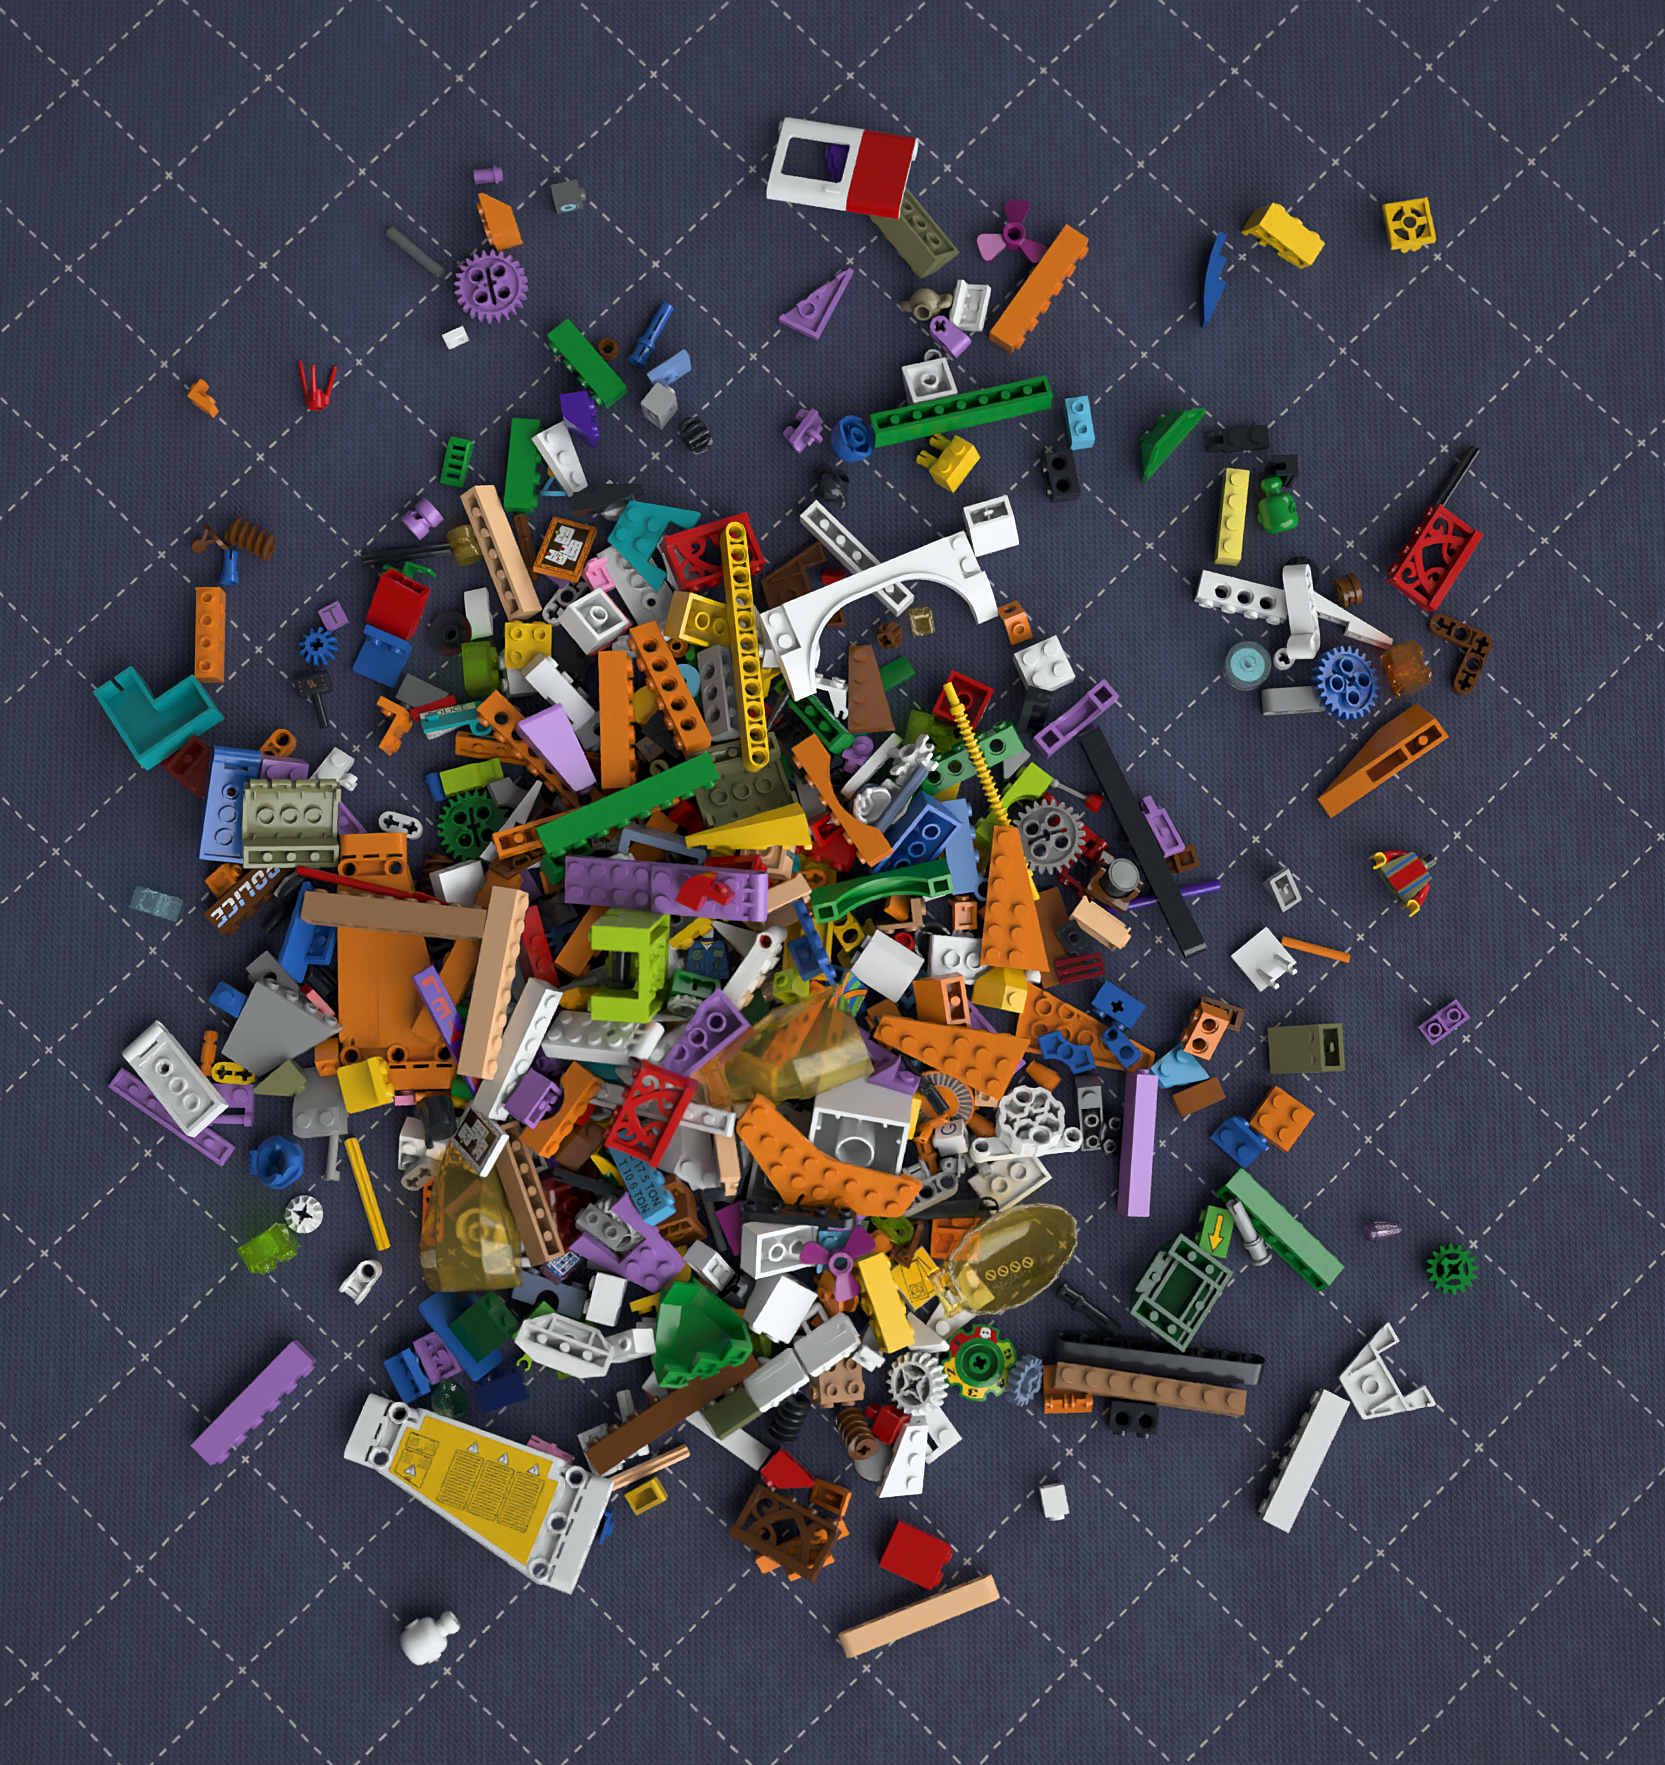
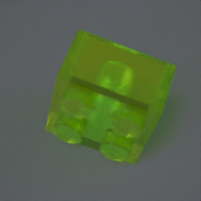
(480, 668)
(269, 1248)

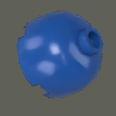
(851, 439)

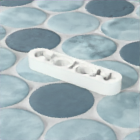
(871, 766)

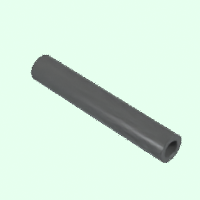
(414, 252)

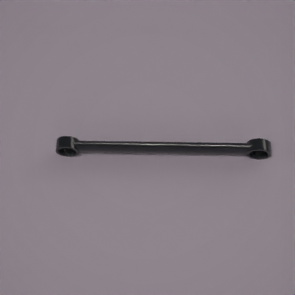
(951, 1210)

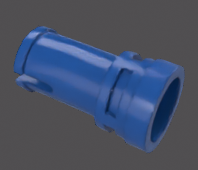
(229, 574)

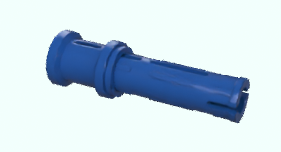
(646, 345)

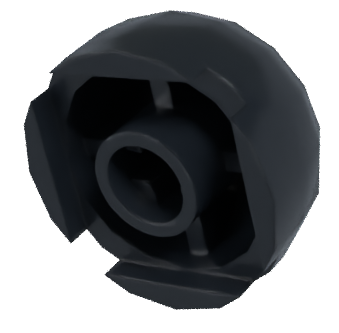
(738, 1289)

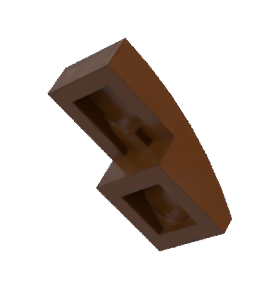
(1183, 860)

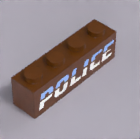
(245, 898)

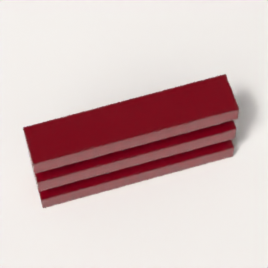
(1099, 964)

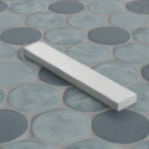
(738, 1443)

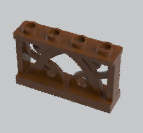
(799, 1562)

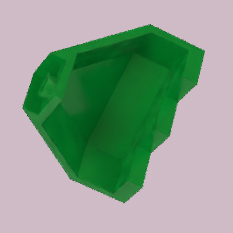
(695, 1335)

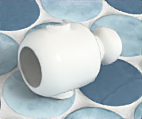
(427, 1638)

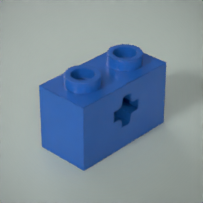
(1110, 994)

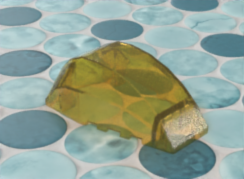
(469, 1231)

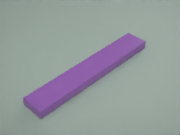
(142, 1097)

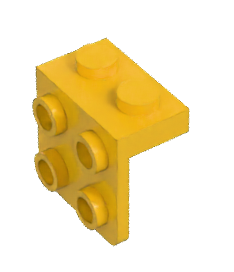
(525, 642)
(365, 1084)

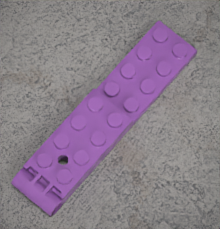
(657, 884)

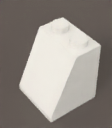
(778, 1306)

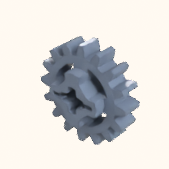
(1024, 1380)

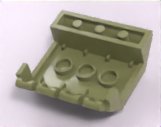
(739, 791)
(290, 823)

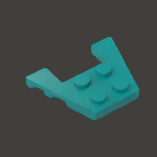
(640, 532)

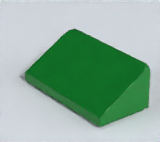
(896, 673)

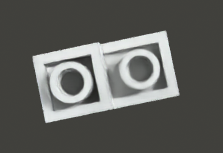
(478, 612)

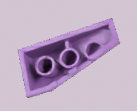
(707, 1034)

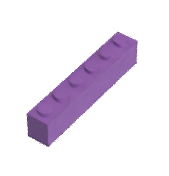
(253, 1403)

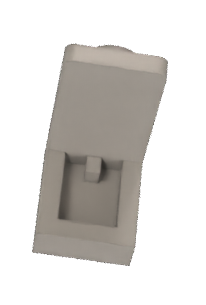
(600, 1226)

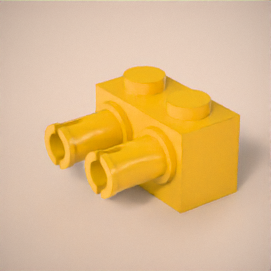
(953, 463)

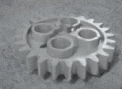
(1054, 856)

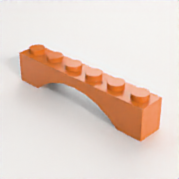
(816, 761)

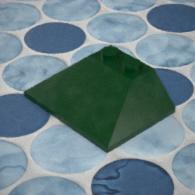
(1177, 1290)

